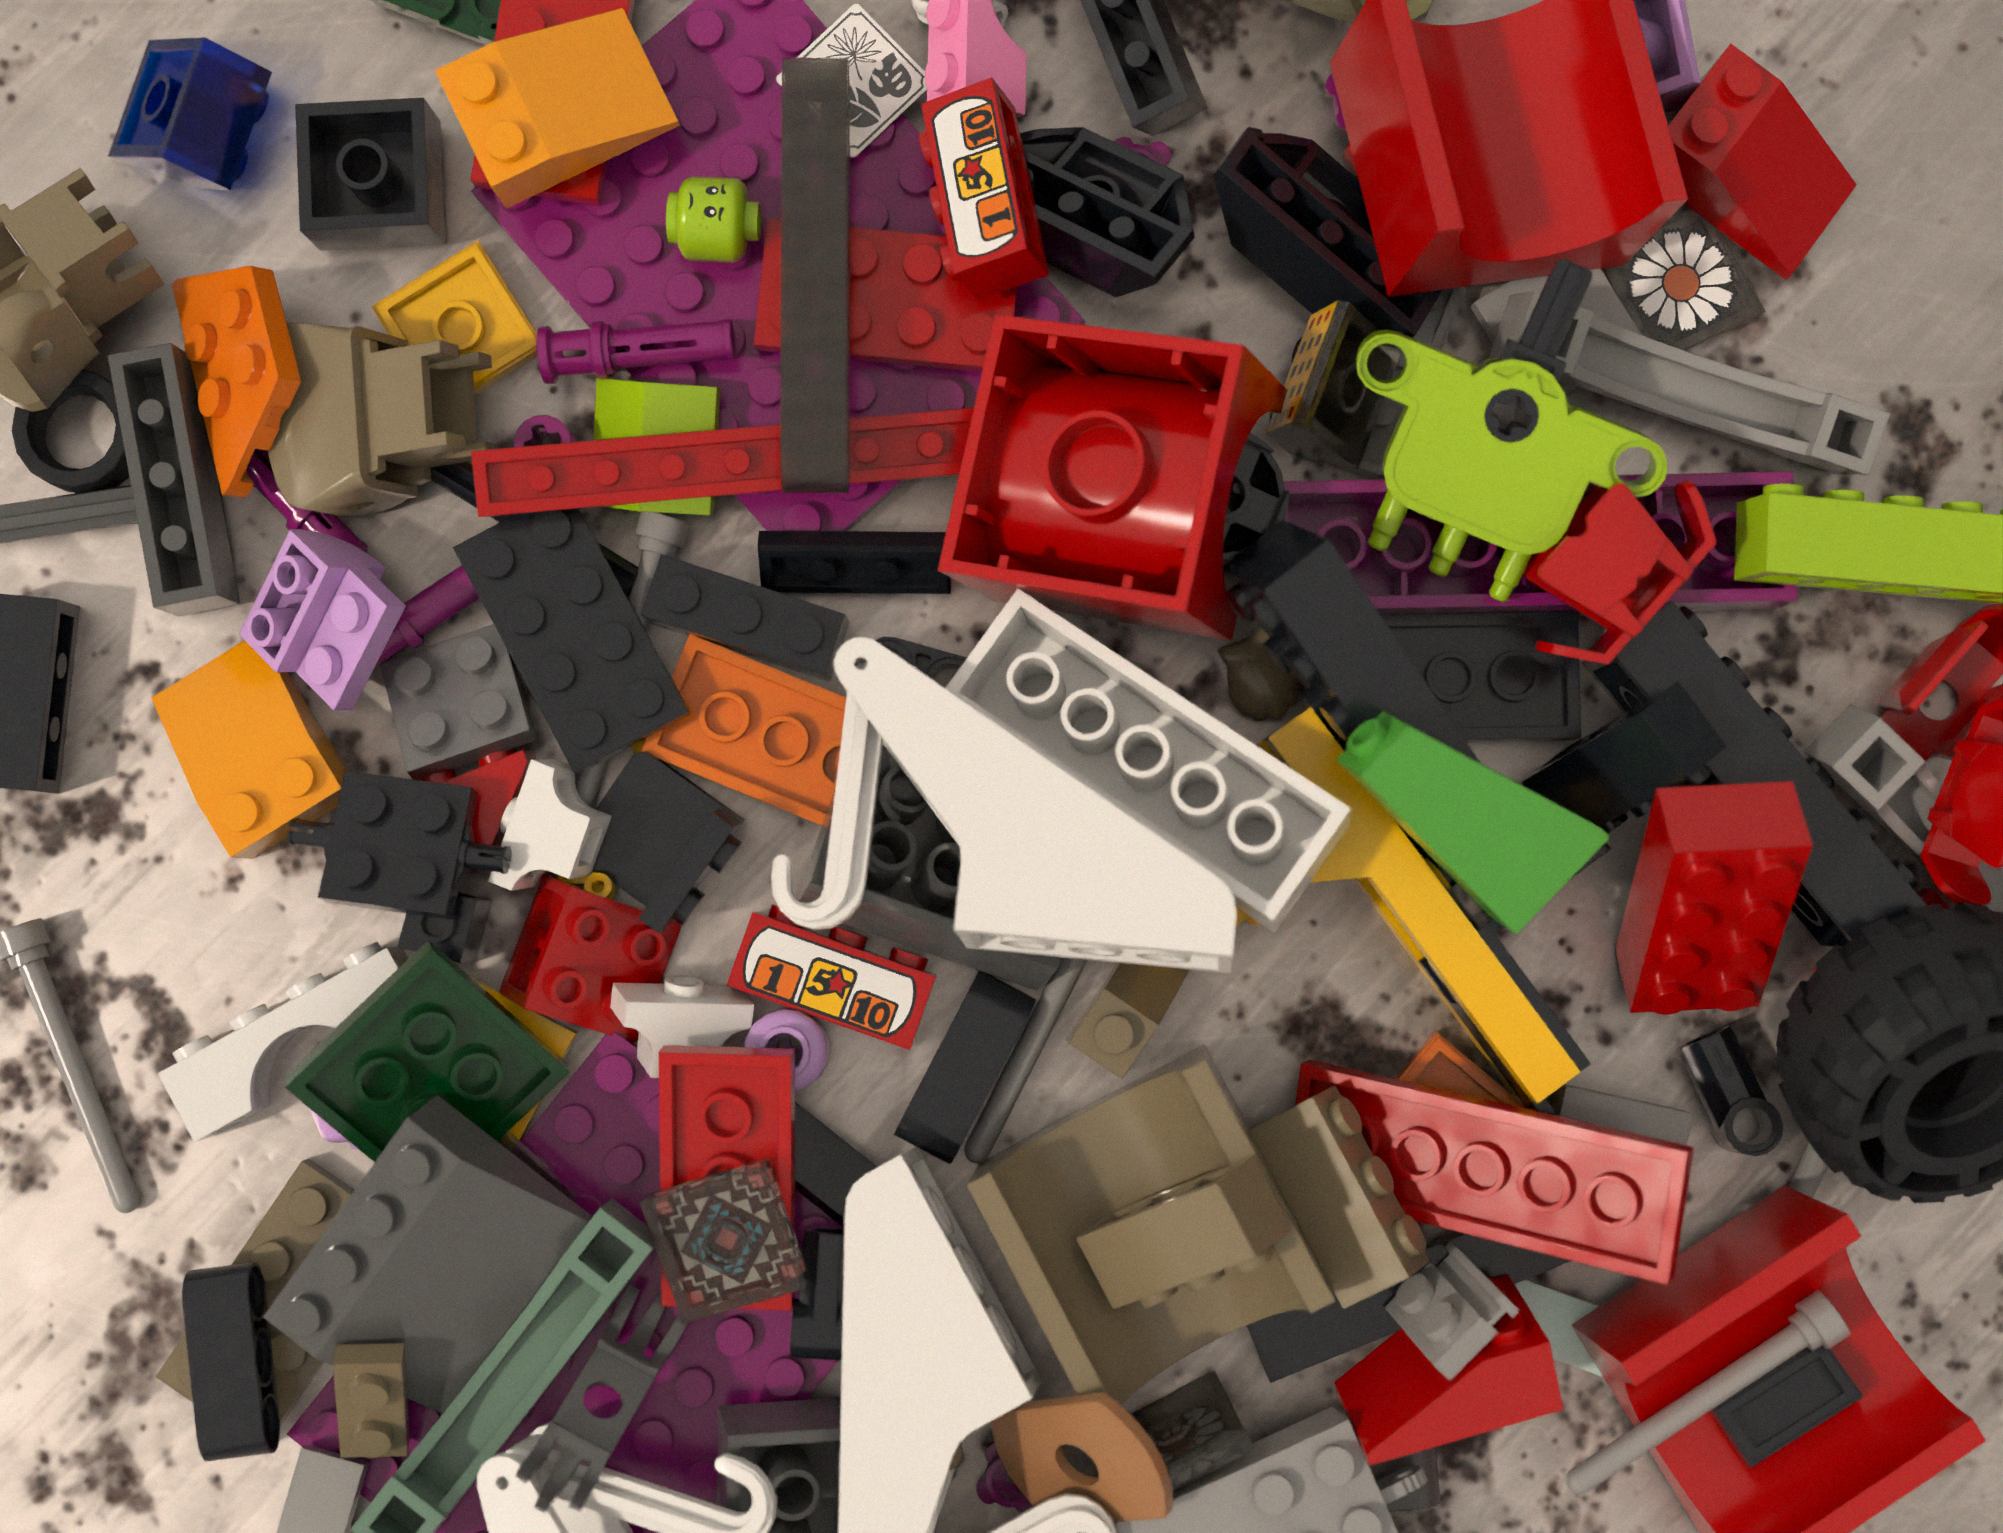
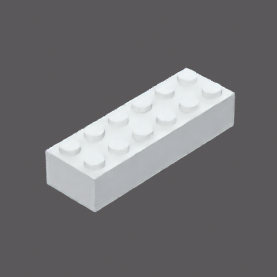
(1154, 756)

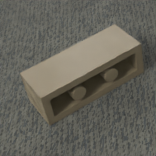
(1341, 1196)
(1186, 1236)

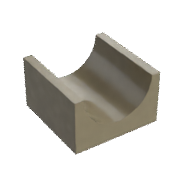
(1107, 1157)

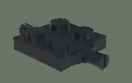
(399, 845)

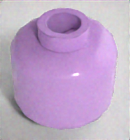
(806, 1028)

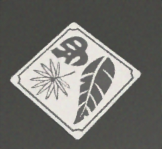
(880, 73)

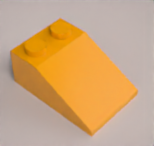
(556, 102)
(250, 750)

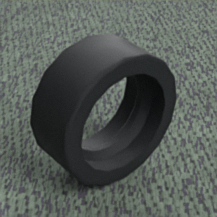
(30, 443)

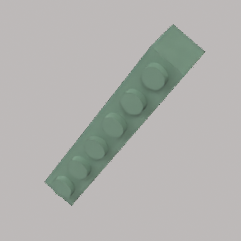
(512, 1375)

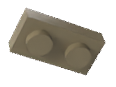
(371, 1400)

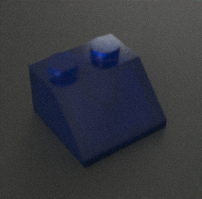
(192, 112)

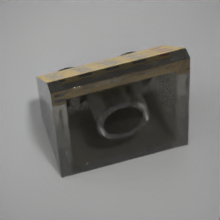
(1326, 404)

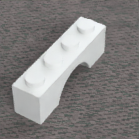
(230, 1078)

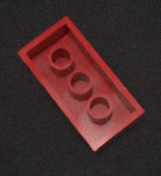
(1711, 896)

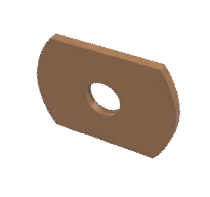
(1130, 1468)

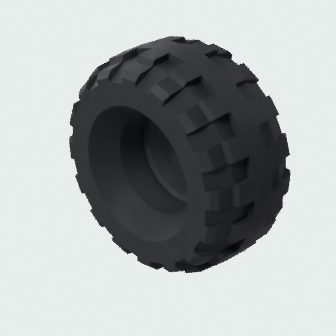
(1903, 1055)

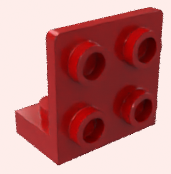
(575, 952)

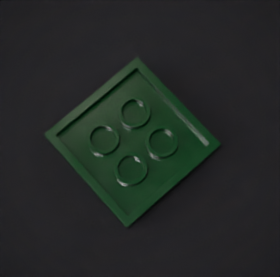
(423, 1038)

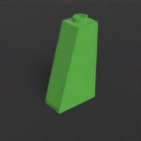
(1480, 826)

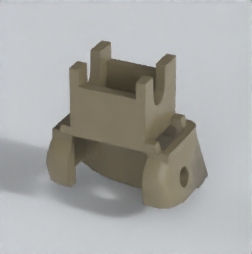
(60, 289)
(368, 404)

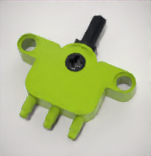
(1492, 481)

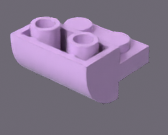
(323, 615)

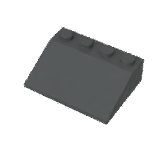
(916, 883)
(431, 1254)

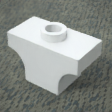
(549, 828)
(679, 1014)

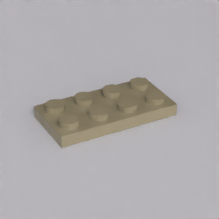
(279, 1247)

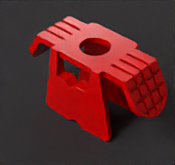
(1619, 564)
(1964, 660)
(1969, 812)

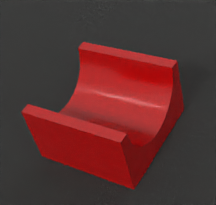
(1505, 141)
(1105, 472)
(1725, 1302)

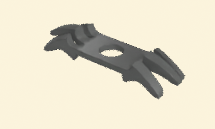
(593, 1437)

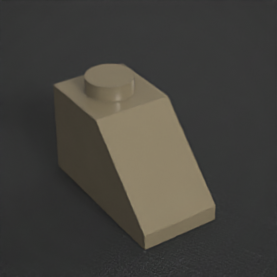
(1125, 1014)

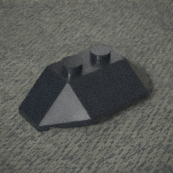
(1106, 209)
(1309, 228)

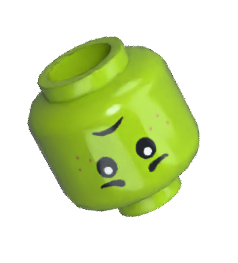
(712, 219)

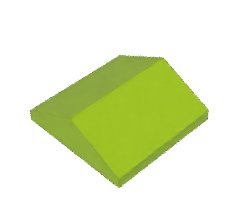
(651, 409)

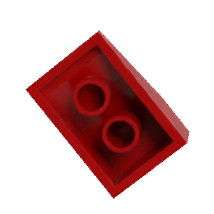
(1757, 163)
(1408, 1406)

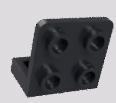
(663, 839)

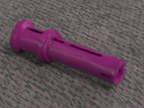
(713, 340)

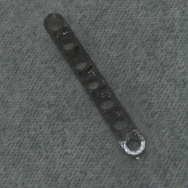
(815, 276)

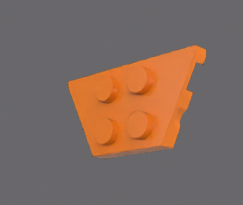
(238, 363)

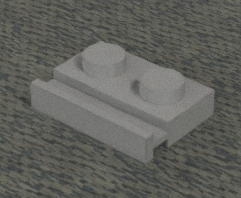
(1449, 1310)

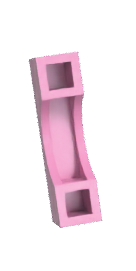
(972, 46)

